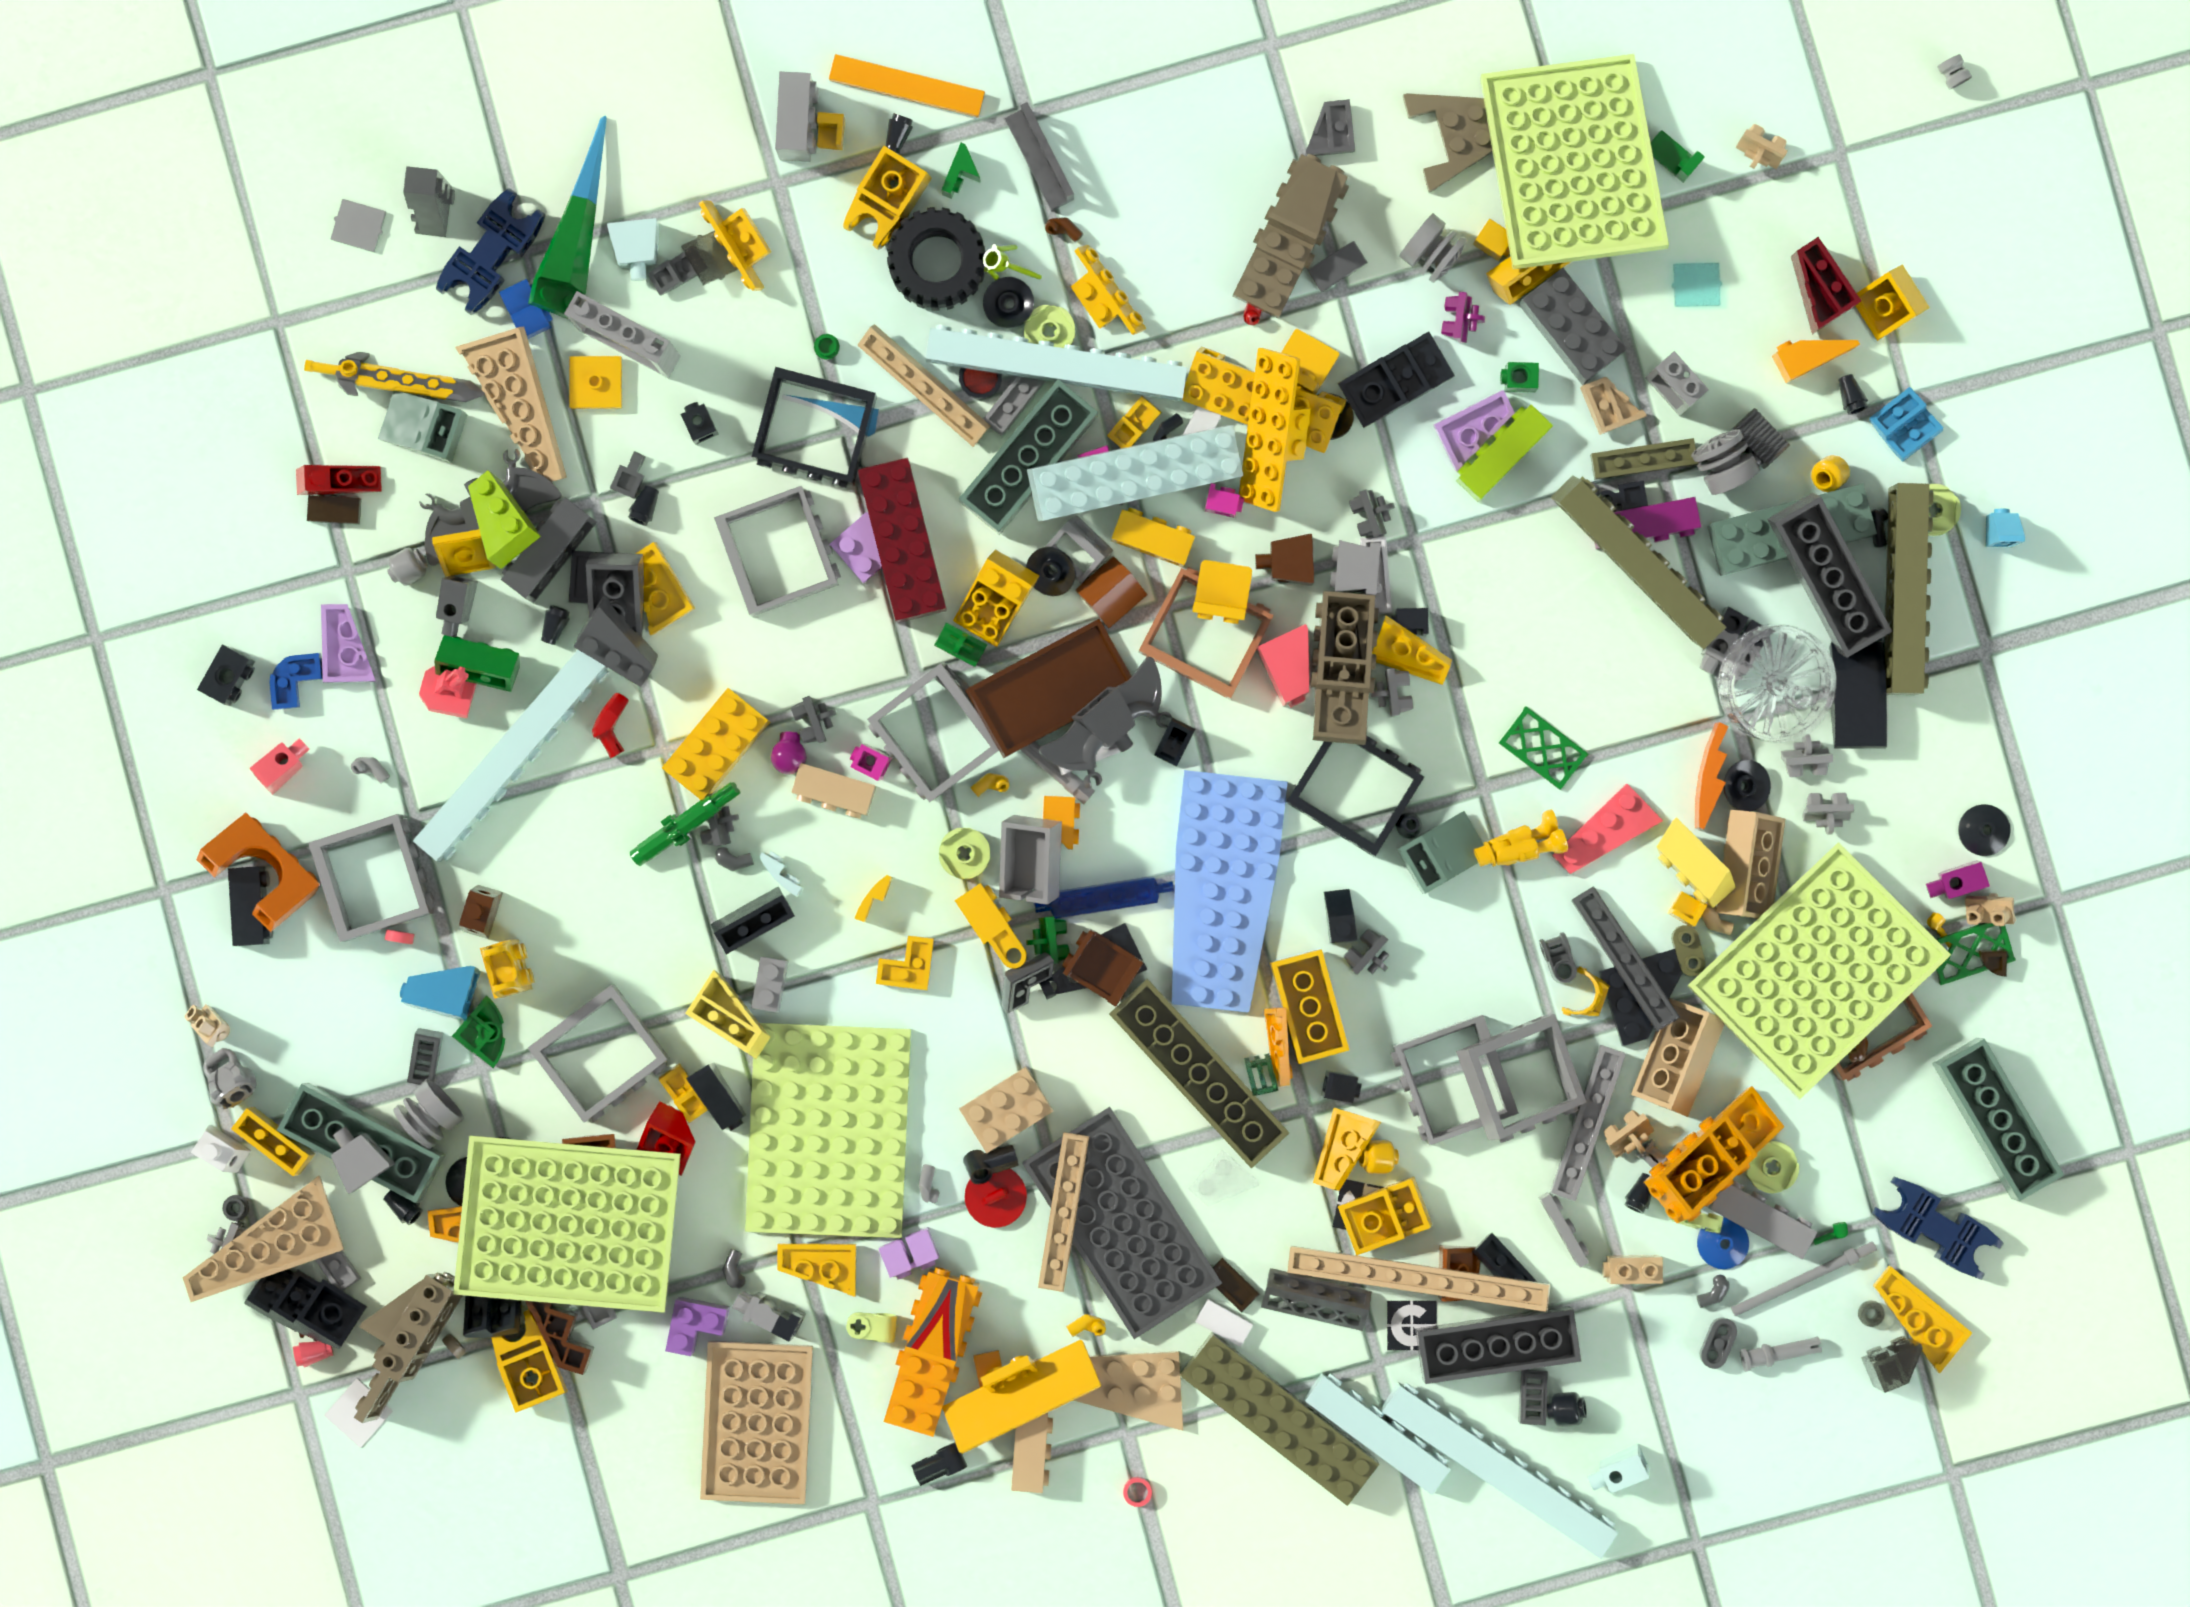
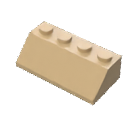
(1753, 859)
(1679, 1059)

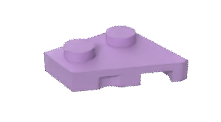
(859, 548)

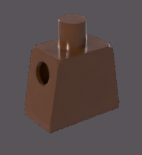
(1289, 560)
(480, 911)

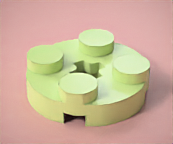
(1052, 316)
(1950, 509)
(950, 849)
(1779, 1180)
(1710, 1221)

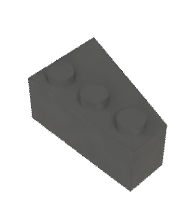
(430, 198)
(615, 644)

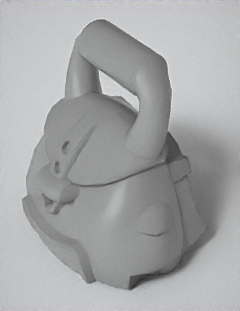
(230, 1082)

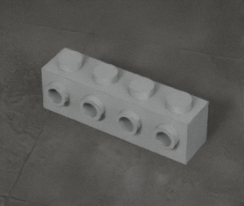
(1763, 1220)

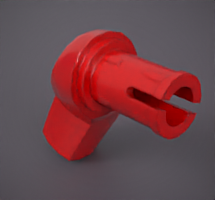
(606, 722)

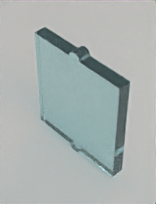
(1696, 284)

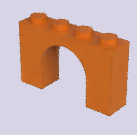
(248, 839)

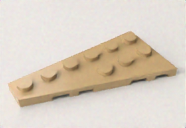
(515, 393)
(282, 1239)
(1139, 1386)

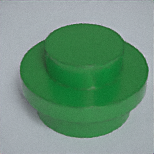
(826, 346)

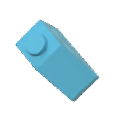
(2003, 529)

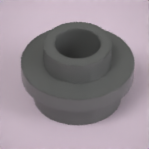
(228, 1210)

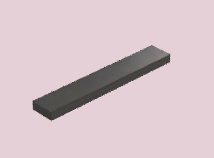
(1625, 959)

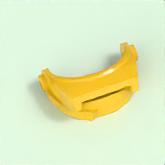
(1601, 991)

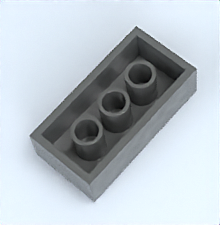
(1572, 326)
(549, 553)

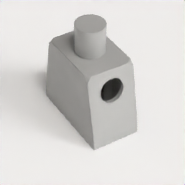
(358, 1159)

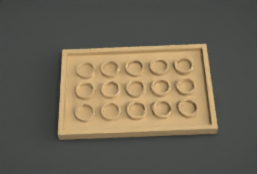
(756, 1422)

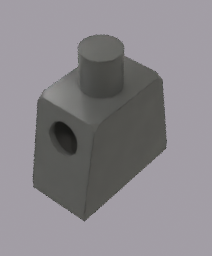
(461, 594)

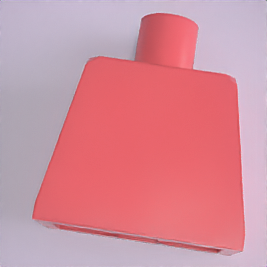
(274, 775)

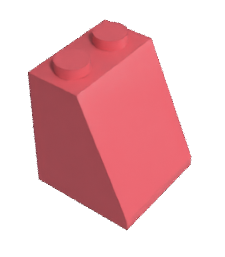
(1288, 665)

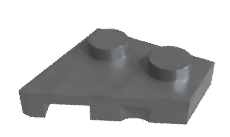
(1333, 130)

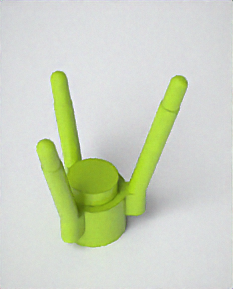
(997, 261)

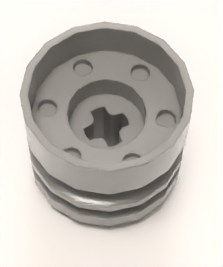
(1433, 248)
(1727, 464)
(423, 1118)

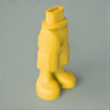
(1521, 843)

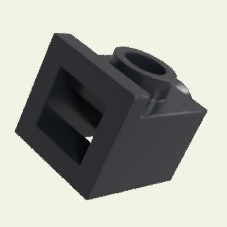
(705, 429)
(1412, 619)

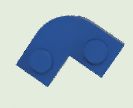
(287, 675)

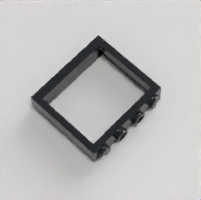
(824, 386)
(1340, 829)

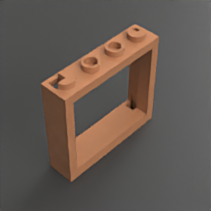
(1227, 691)
(1892, 1045)

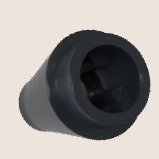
(898, 132)
(1852, 395)
(644, 506)
(554, 624)
(1402, 828)
(1639, 1196)
(403, 1208)

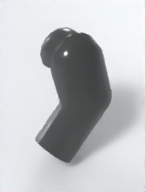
(730, 1270)
(1717, 1293)

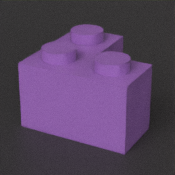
(691, 1317)

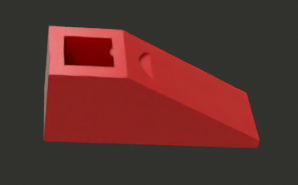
(337, 479)

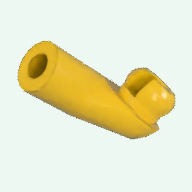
(991, 781)
(1088, 1323)

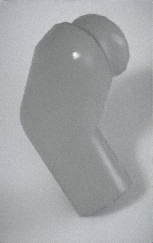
(370, 765)
(925, 1184)

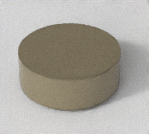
(454, 1346)

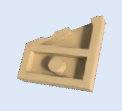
(1609, 406)

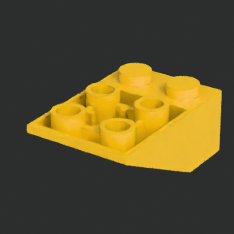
(995, 597)

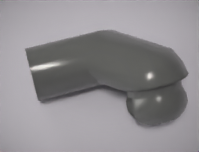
(732, 862)

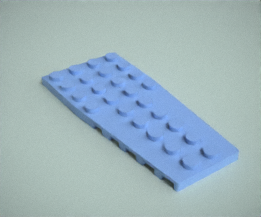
(1223, 886)

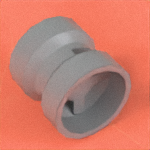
(1950, 67)

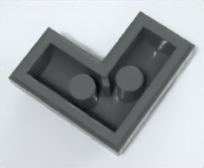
(1020, 980)

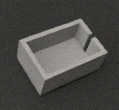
(796, 116)
(1030, 859)

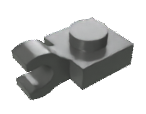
(627, 479)

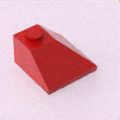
(668, 1133)

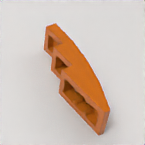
(1708, 784)

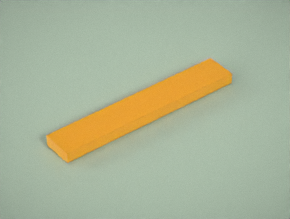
(906, 85)

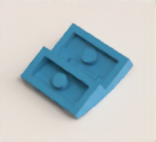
(1906, 424)

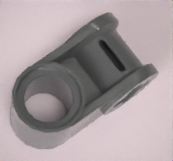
(1558, 956)

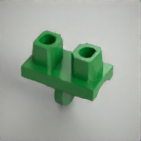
(960, 645)
(1045, 938)

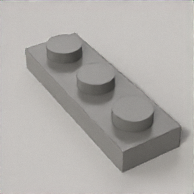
(1565, 1229)

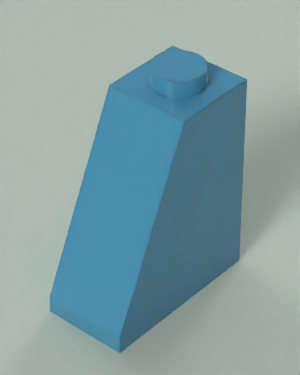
(442, 992)

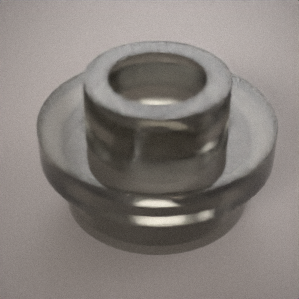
(1876, 1319)

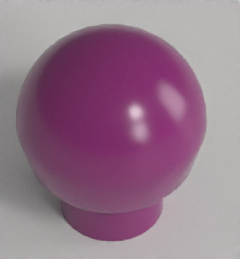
(788, 753)

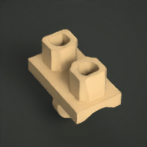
(1761, 149)
(1990, 909)
(207, 1024)
(1630, 1136)

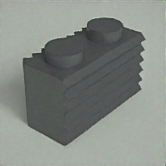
(1761, 437)

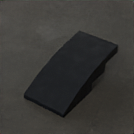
(1396, 379)
(1860, 699)
(307, 1306)

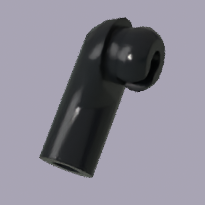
(1168, 426)

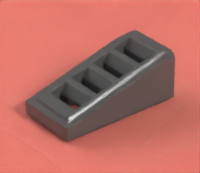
(426, 1035)
(1542, 1397)

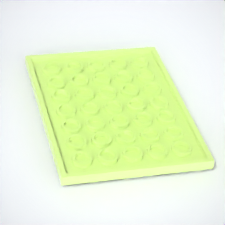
(1574, 161)
(1819, 970)
(829, 1131)
(567, 1224)

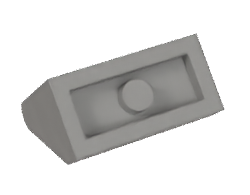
(1087, 540)

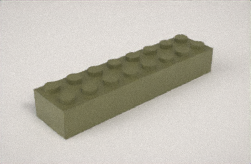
(1644, 567)
(1907, 588)
(1199, 1073)
(1279, 1418)

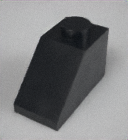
(1340, 916)
(1340, 1087)

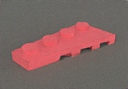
(1611, 826)

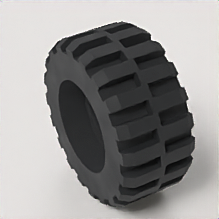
(936, 224)

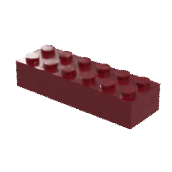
(902, 540)

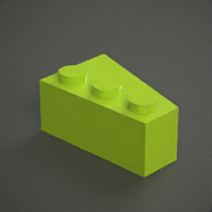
(500, 520)

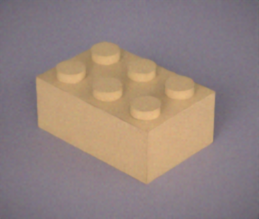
(1006, 1109)

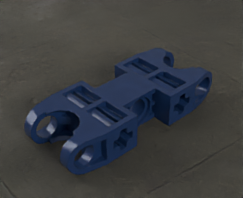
(490, 251)
(1956, 1239)

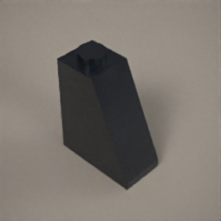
(717, 1097)

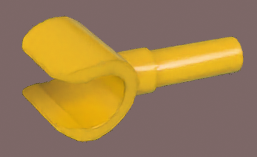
(1935, 922)

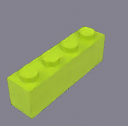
(1503, 453)

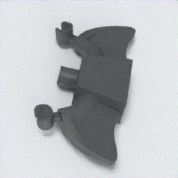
(524, 484)
(1107, 722)

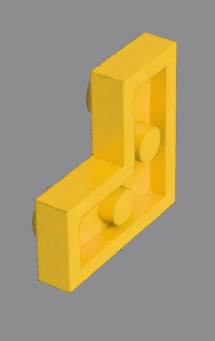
(913, 971)

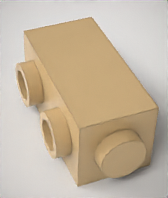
(1633, 1269)

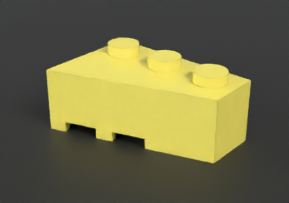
(727, 1016)

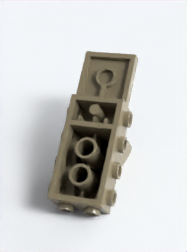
(1291, 233)
(1343, 666)
(409, 1332)

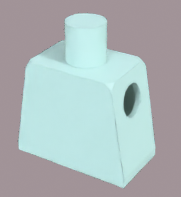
(635, 245)
(1629, 1463)

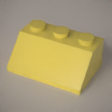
(1695, 864)

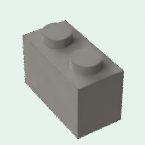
(769, 984)

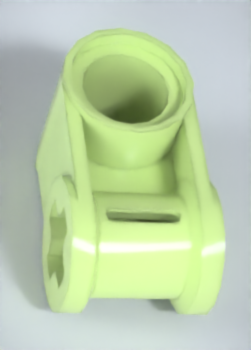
(879, 1326)

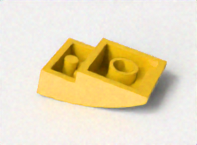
(1385, 1216)

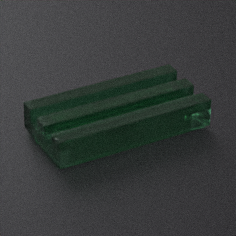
(1259, 1063)

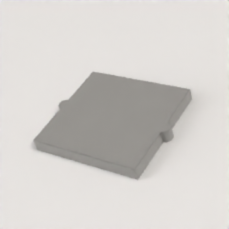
(358, 225)

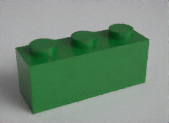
(482, 662)

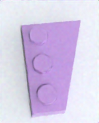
(1471, 427)
(342, 648)

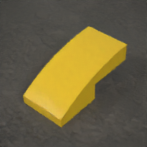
(1134, 423)
(878, 892)
(682, 1093)

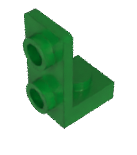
(1674, 156)

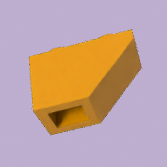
(1063, 810)

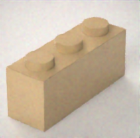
(833, 790)
(1030, 1455)

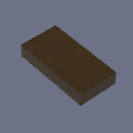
(334, 509)
(1234, 1286)

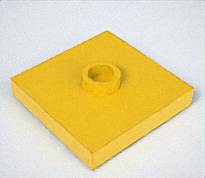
(595, 382)
(461, 553)

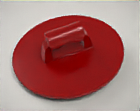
(998, 1200)

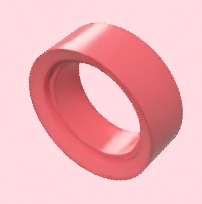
(400, 937)
(1141, 1480)

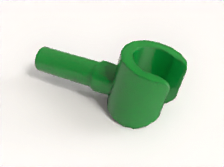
(1840, 1231)

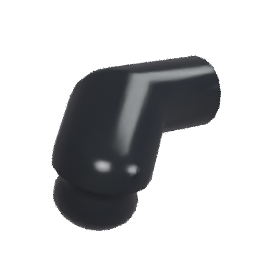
(1879, 517)

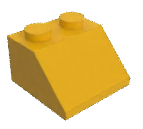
(1890, 302)

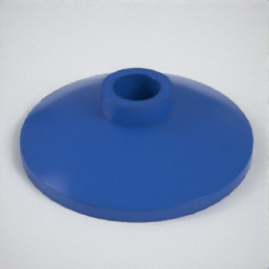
(1712, 1252)

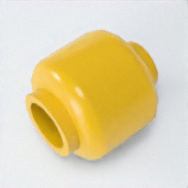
(1830, 473)
(1379, 1157)

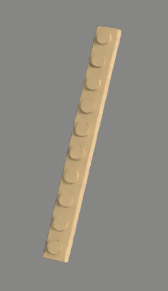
(1419, 1278)

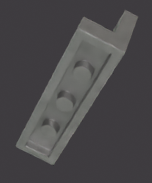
(1040, 157)
(1318, 1295)

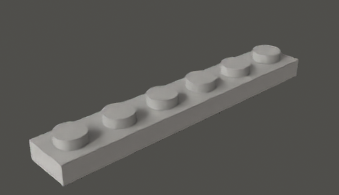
(1587, 1123)

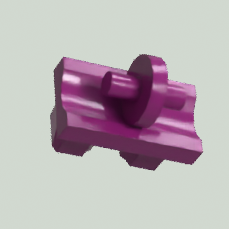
(1464, 314)

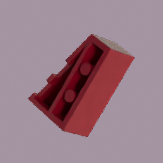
(1822, 285)

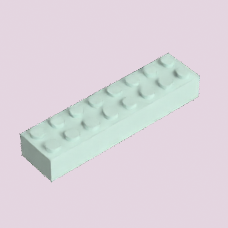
(1135, 472)

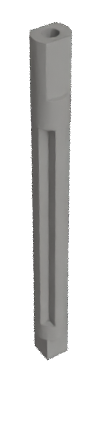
(1069, 781)

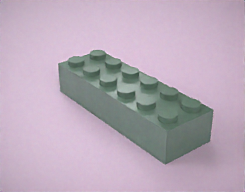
(1038, 441)
(1750, 541)
(318, 1115)
(1998, 1119)

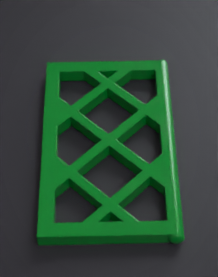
(1521, 754)
(1954, 938)

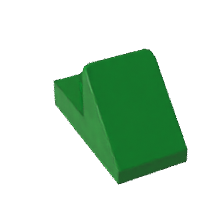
(961, 166)

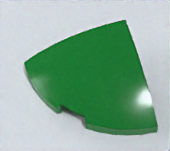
(483, 1032)

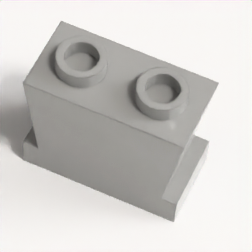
(1355, 568)

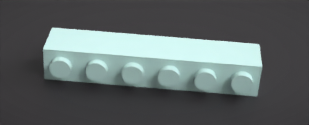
(1376, 1433)

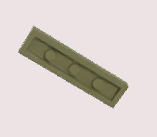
(1643, 459)

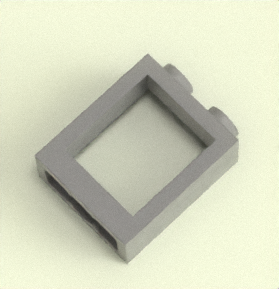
(1672, 385)

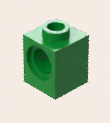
(1531, 373)

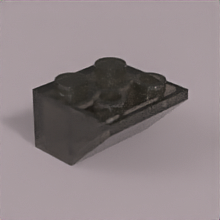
(1893, 1364)

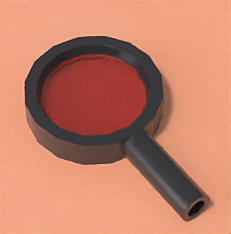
(979, 383)

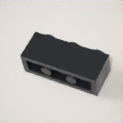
(246, 889)
(752, 920)

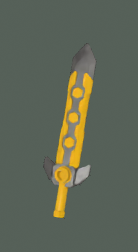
(354, 372)

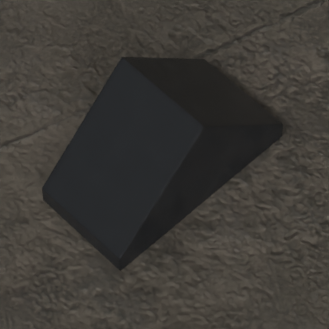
(1174, 741)

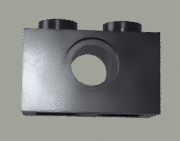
(213, 682)

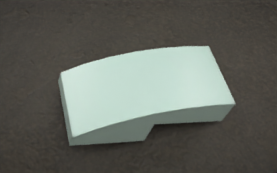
(775, 868)

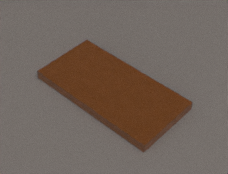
(1047, 687)

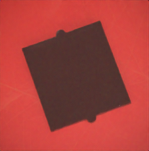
(708, 258)

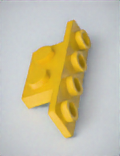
(740, 239)
(1101, 294)

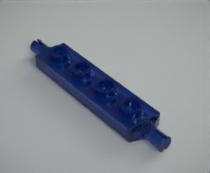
(1106, 897)

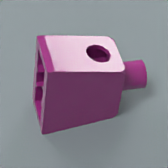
(1970, 876)

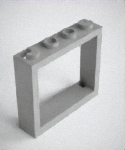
(622, 334)
(815, 524)
(894, 750)
(331, 889)
(571, 1022)
(1482, 1095)
(1416, 1105)

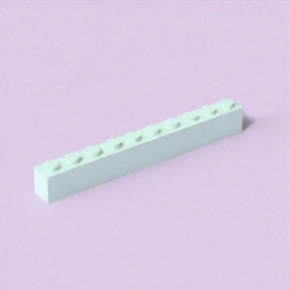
(1052, 363)
(509, 756)
(1499, 1470)

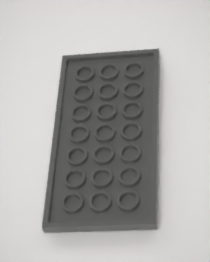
(1128, 1228)

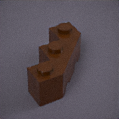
(556, 1329)

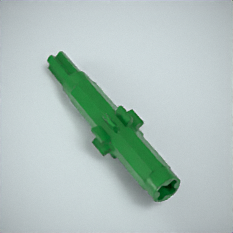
(677, 828)

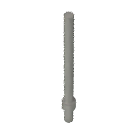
(1849, 1257)

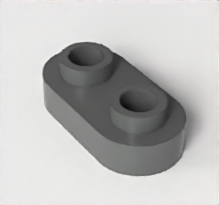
(1720, 1343)

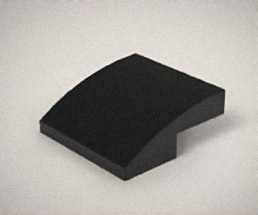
(490, 1317)

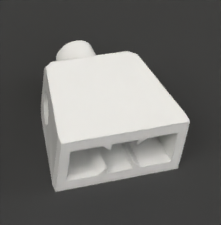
(219, 1150)

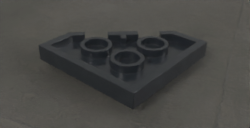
(1627, 1014)

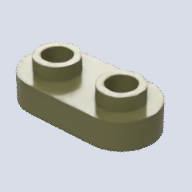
(1688, 950)

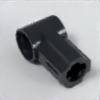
(983, 1165)
(945, 1462)

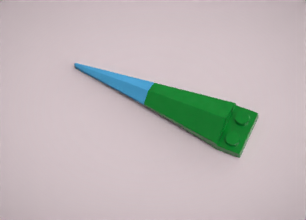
(569, 253)

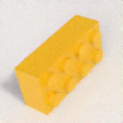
(716, 744)
(1310, 1006)

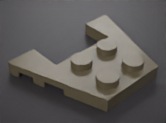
(1462, 130)

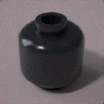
(1567, 1409)

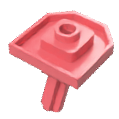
(447, 692)

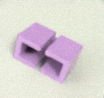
(897, 1258)

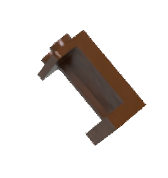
(1102, 966)

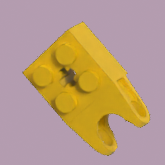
(878, 199)
(991, 922)
(507, 968)
(519, 1358)

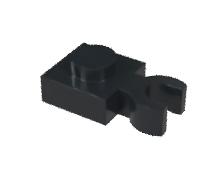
(1630, 495)

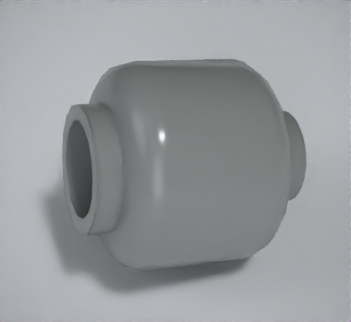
(407, 566)

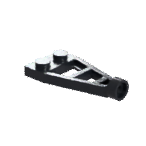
(1119, 935)

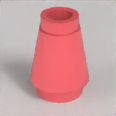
(311, 1352)

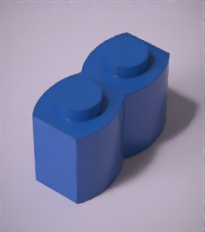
(523, 314)

